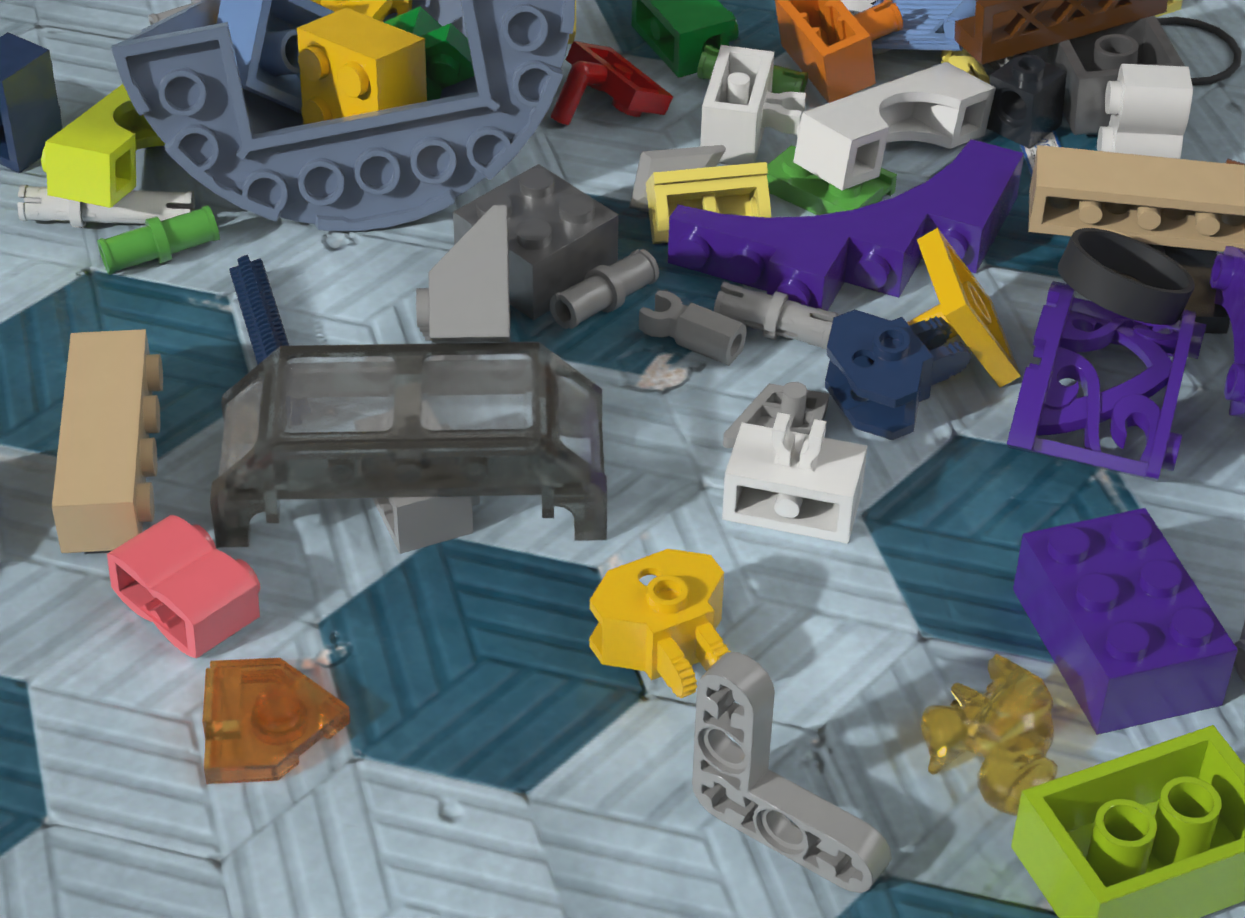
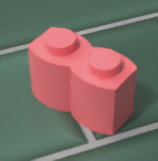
(185, 585)

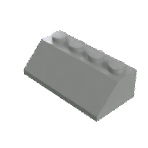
(470, 287)

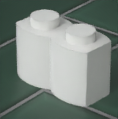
(1147, 110)

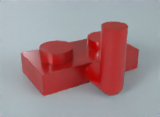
(611, 73)

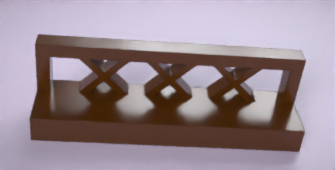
(1020, 26)

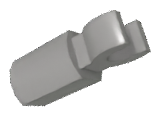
(694, 327)

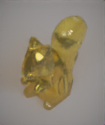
(1005, 726)

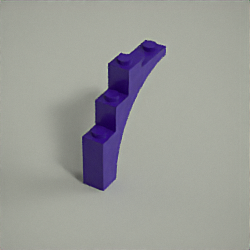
(860, 246)

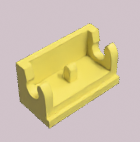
(718, 189)

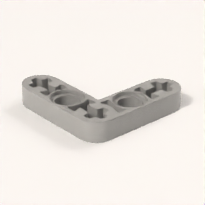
(747, 795)

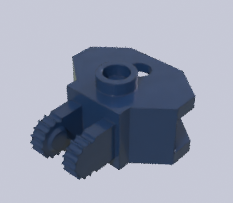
(889, 367)

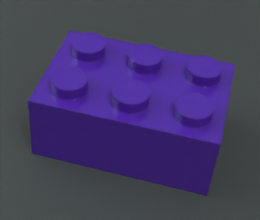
(1123, 620)

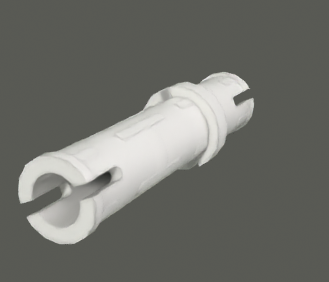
(131, 209)

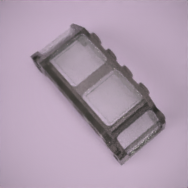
(410, 427)

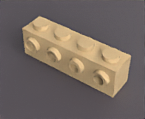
(1138, 197)
(106, 440)

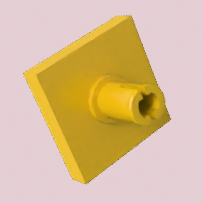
(966, 308)

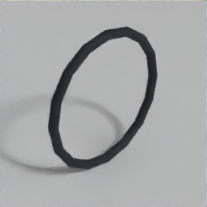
(1220, 33)

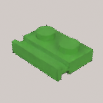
(818, 196)

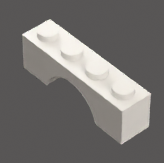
(849, 136)

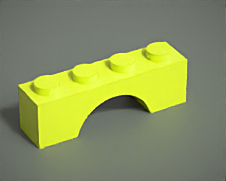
(96, 152)

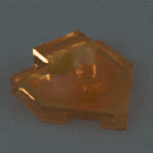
(263, 719)

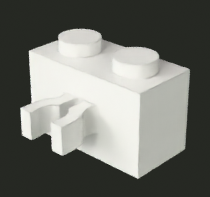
(742, 104)
(794, 480)

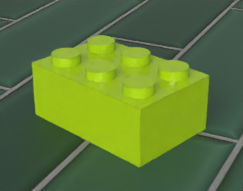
(1140, 833)

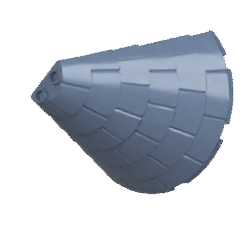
(358, 167)

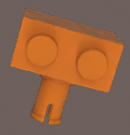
(834, 42)

